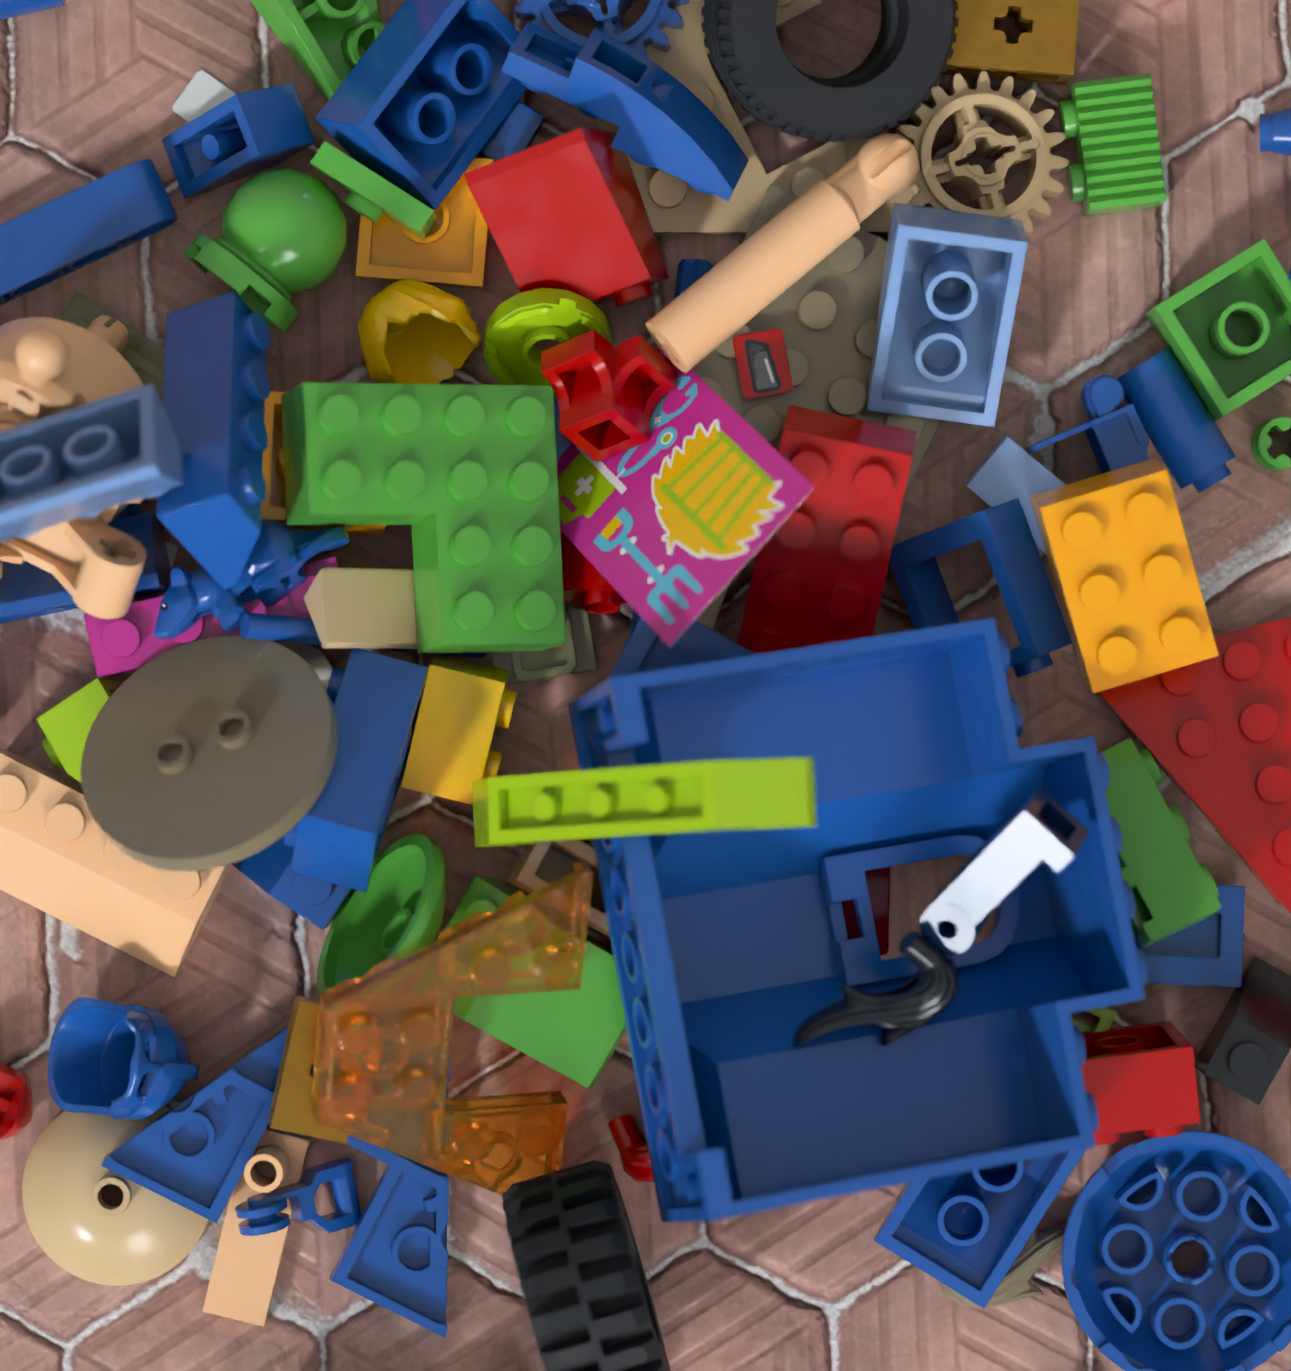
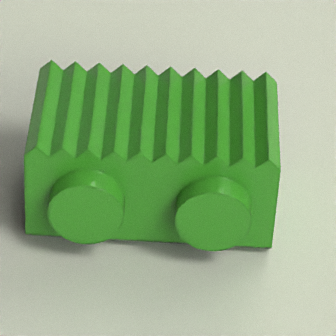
(1113, 145)

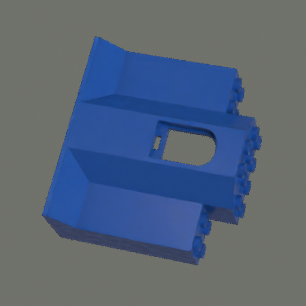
(746, 934)

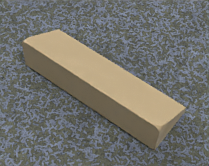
(363, 608)

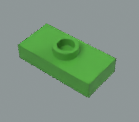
(371, 193)

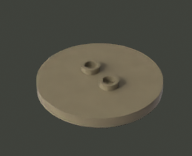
(209, 753)

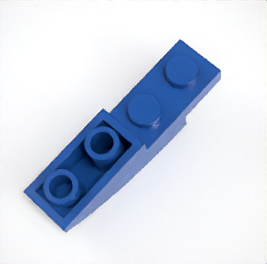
(655, 112)

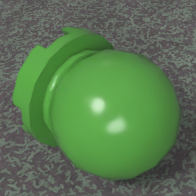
(276, 240)

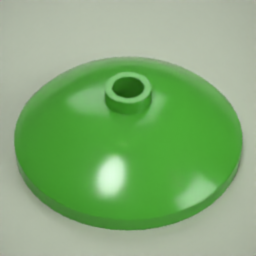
(393, 916)

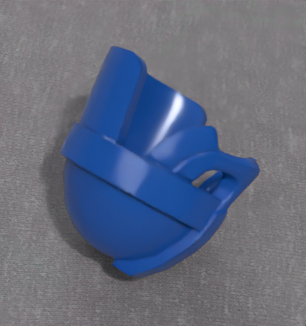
(116, 1060)

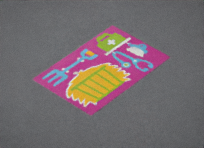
(679, 510)

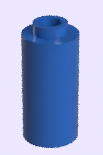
(1177, 422)

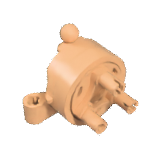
(43, 372)

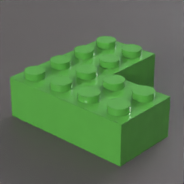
(468, 476)

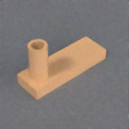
(249, 1265)

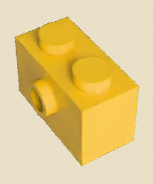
(457, 728)

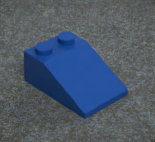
(974, 1221)

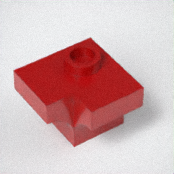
(607, 390)

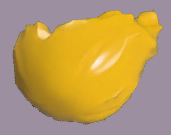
(415, 334)

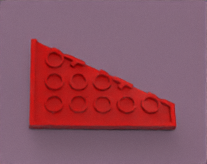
(1227, 742)

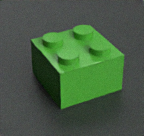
(1231, 329)

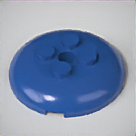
(1136, 1213)

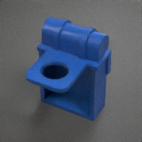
(1113, 433)

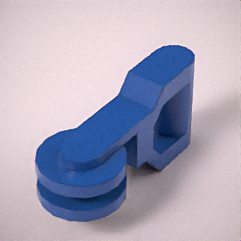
(264, 1210)

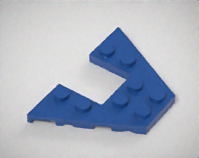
(207, 1139)

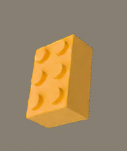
(1124, 575)

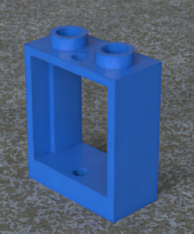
(1015, 568)

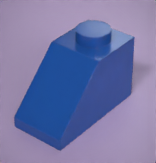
(238, 139)
(307, 896)

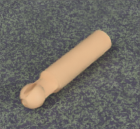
(783, 251)

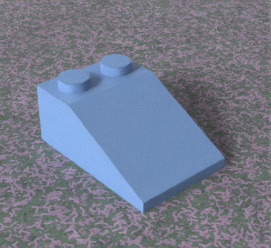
(945, 314)

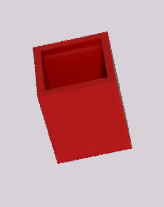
(571, 219)

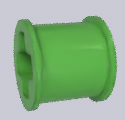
(1262, 441)

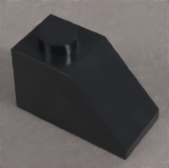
(1251, 1033)

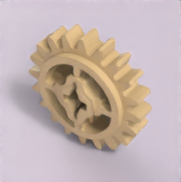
(975, 135)

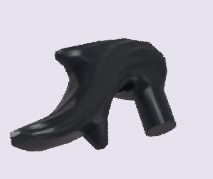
(894, 1010)

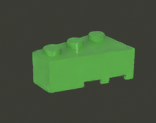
(1155, 858)

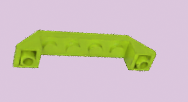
(644, 801)

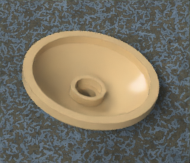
(75, 1224)

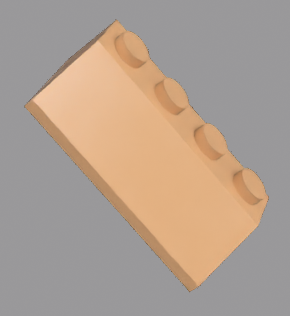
(70, 869)

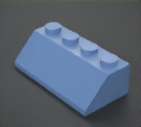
(86, 461)

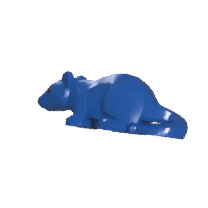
(268, 575)

